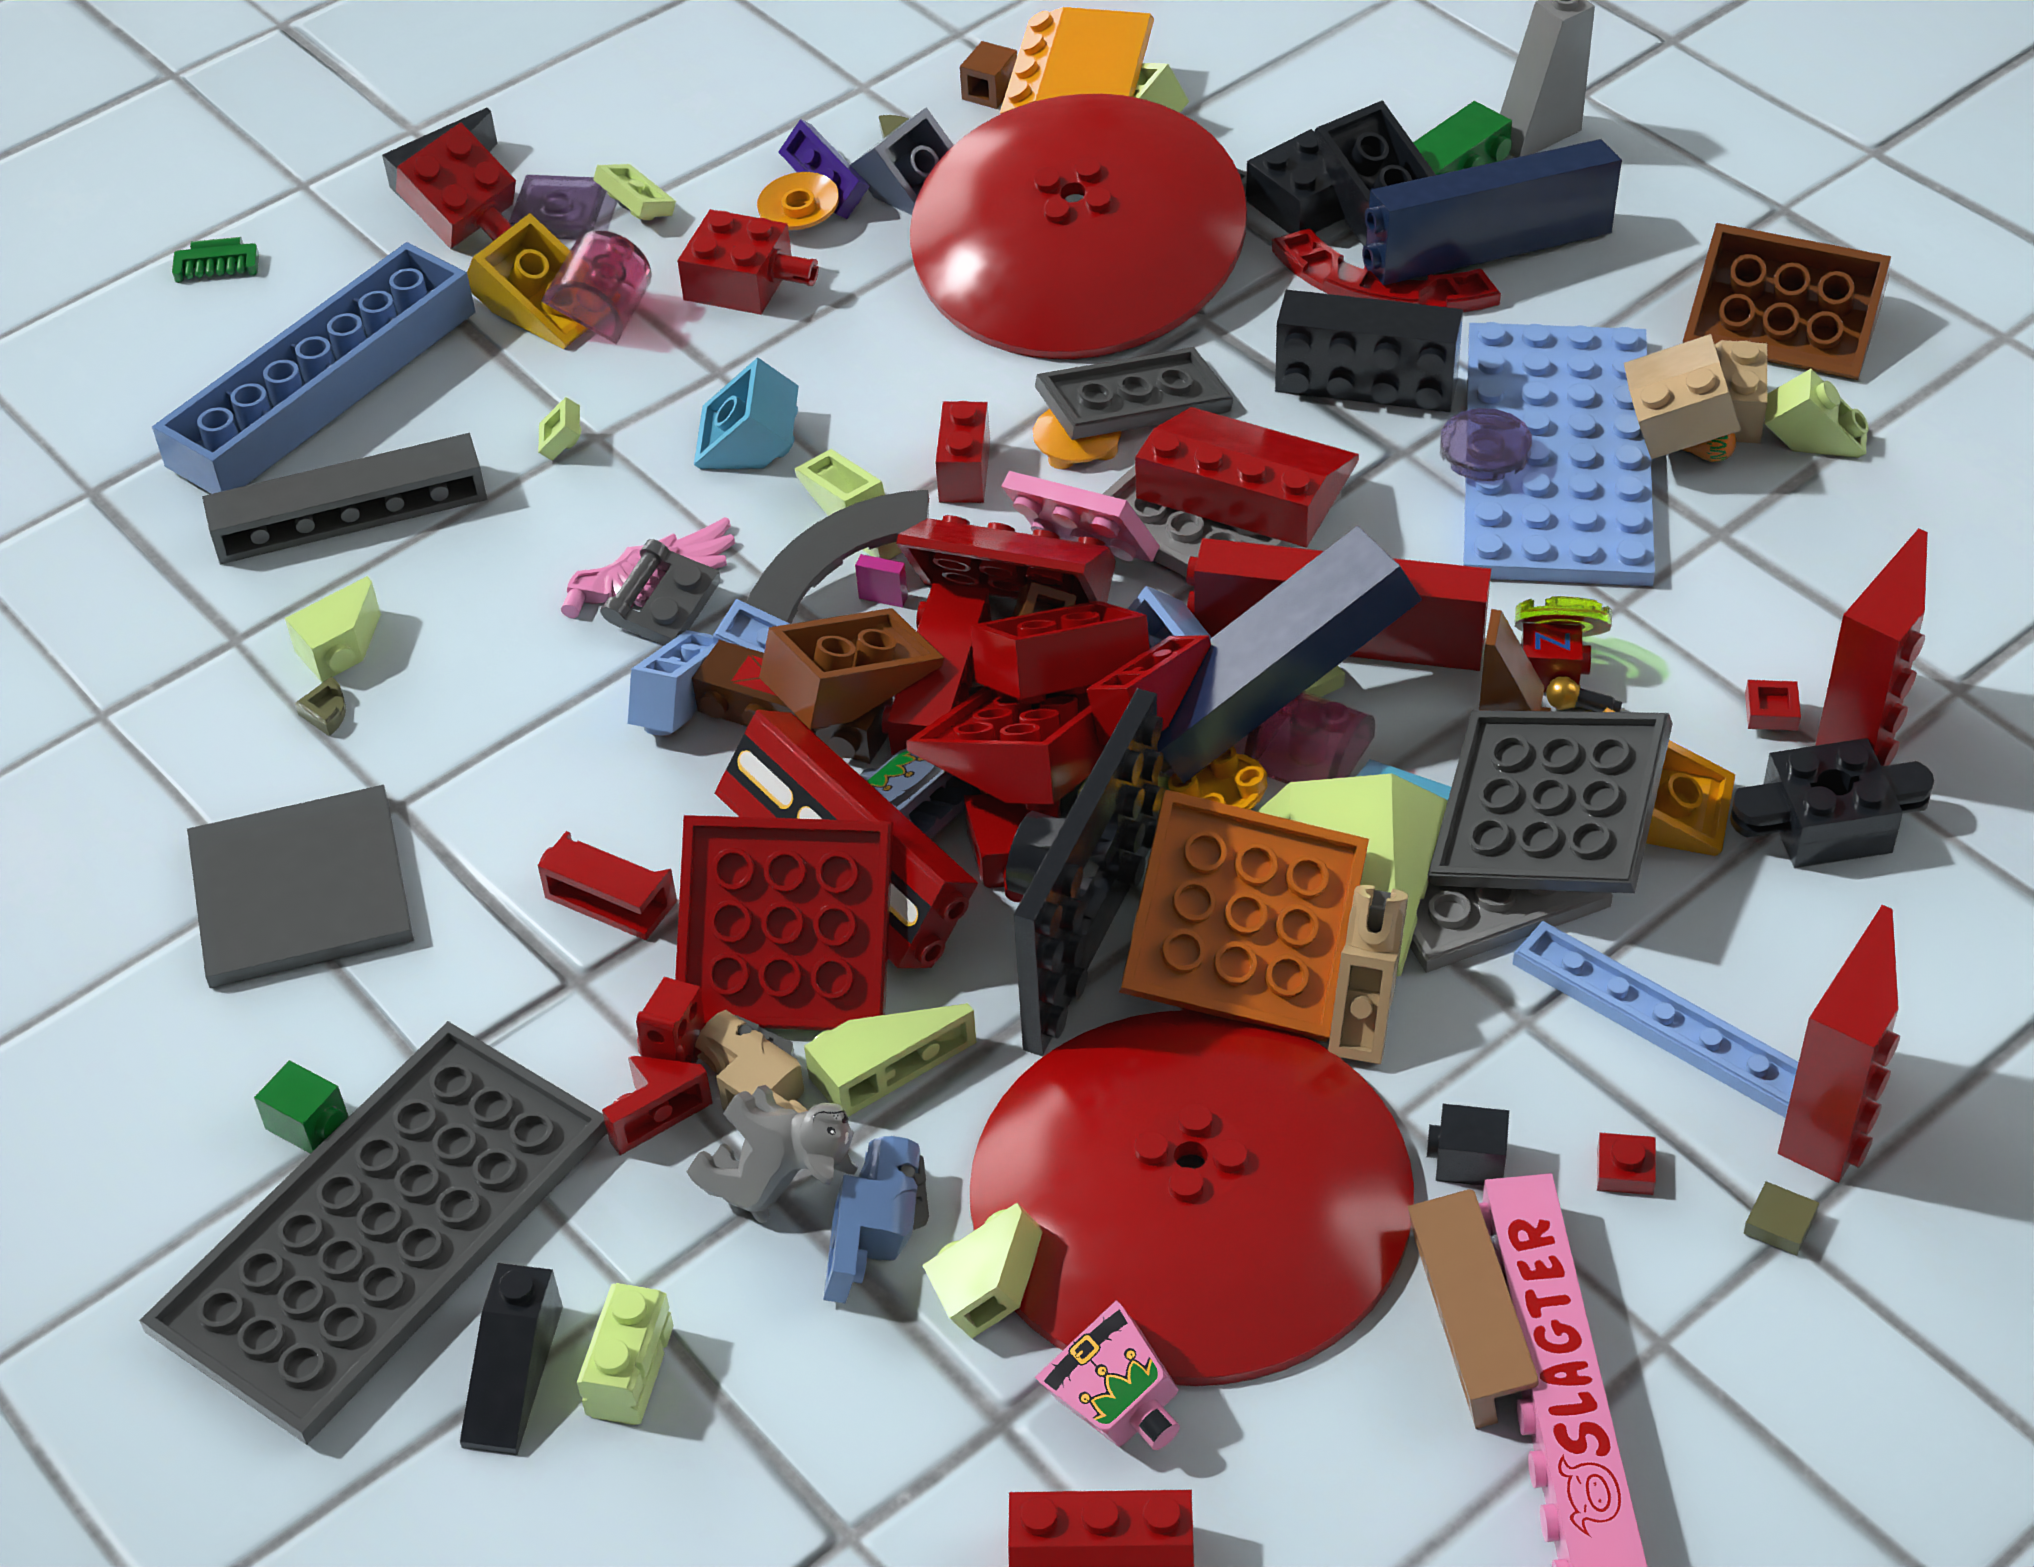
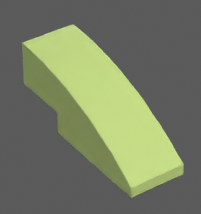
(840, 483)

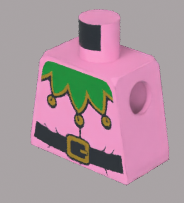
(1114, 1381)

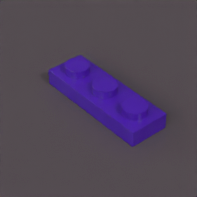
(810, 152)

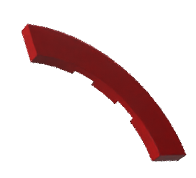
(1326, 270)

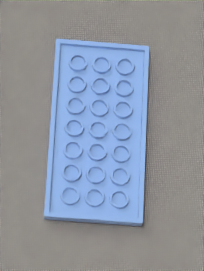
(1587, 490)

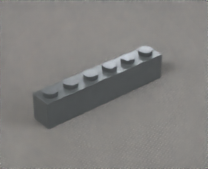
(344, 498)

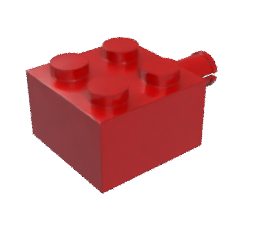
(457, 187)
(740, 262)

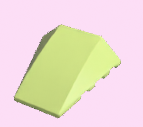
(1388, 811)

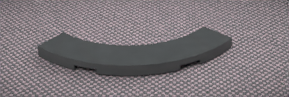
(828, 543)

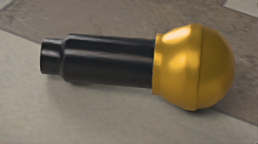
(1566, 694)

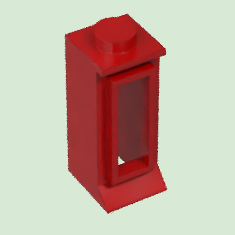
(606, 886)

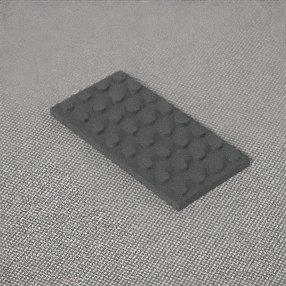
(374, 1230)

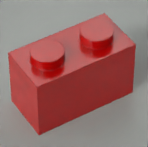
(963, 452)

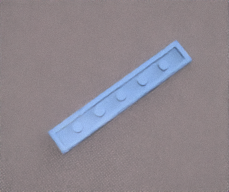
(1659, 1016)

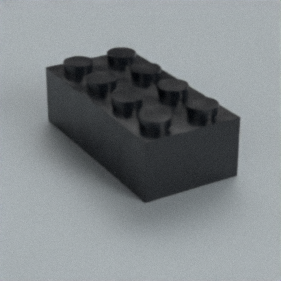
(1368, 350)

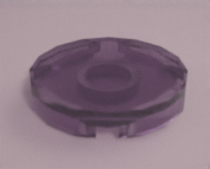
(1485, 444)

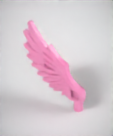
(599, 584)

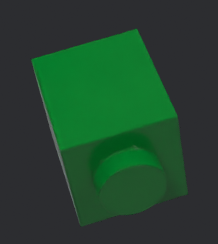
(301, 1106)

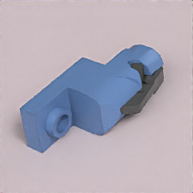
(875, 1212)

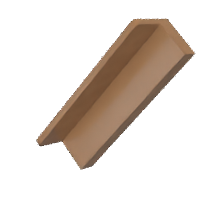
(1472, 1302)

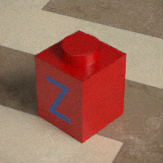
(1556, 651)

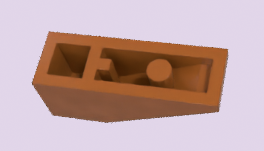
(1507, 673)

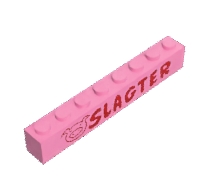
(1568, 1411)

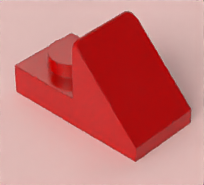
(663, 1097)

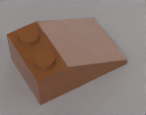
(844, 664)

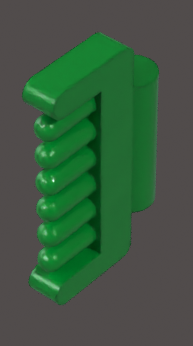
(215, 253)

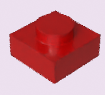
(1772, 705)
(1626, 1163)

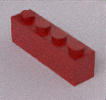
(945, 625)

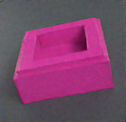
(881, 580)

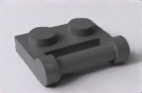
(673, 602)

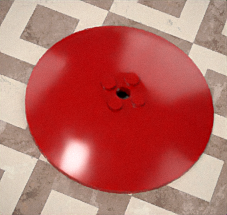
(1089, 274)
(1217, 1264)

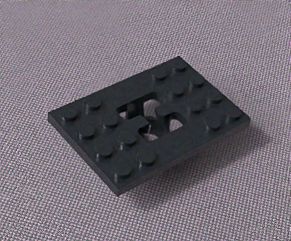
(1062, 912)

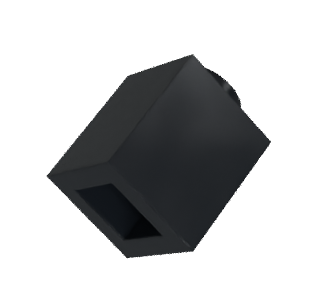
(1469, 1144)

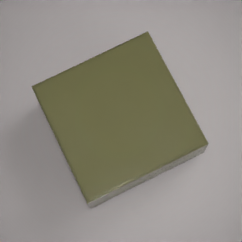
(1781, 1218)

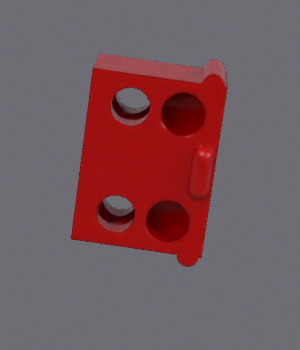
(671, 1022)

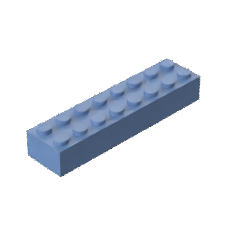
(314, 370)

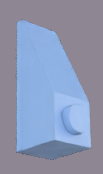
(663, 684)

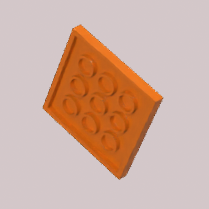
(1243, 915)

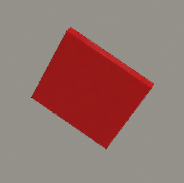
(786, 918)

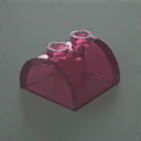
(600, 283)
(1311, 740)

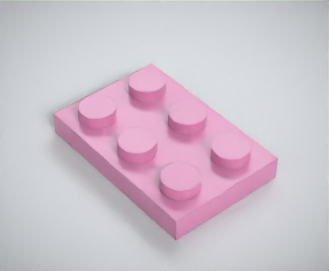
(1081, 513)

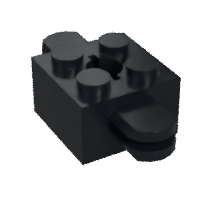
(1832, 802)

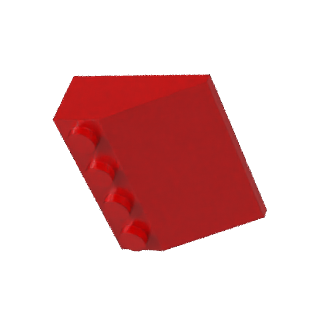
(1242, 474)
(1006, 560)
(1876, 655)
(1014, 748)
(1844, 1059)

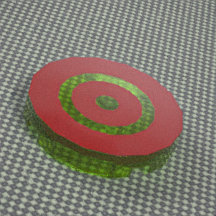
(1566, 611)

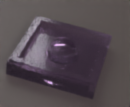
(561, 203)

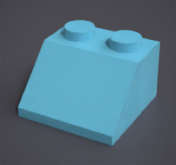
(748, 420)

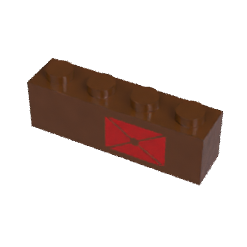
(731, 690)

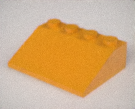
(1079, 54)

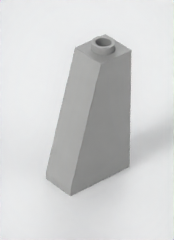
(1550, 76)

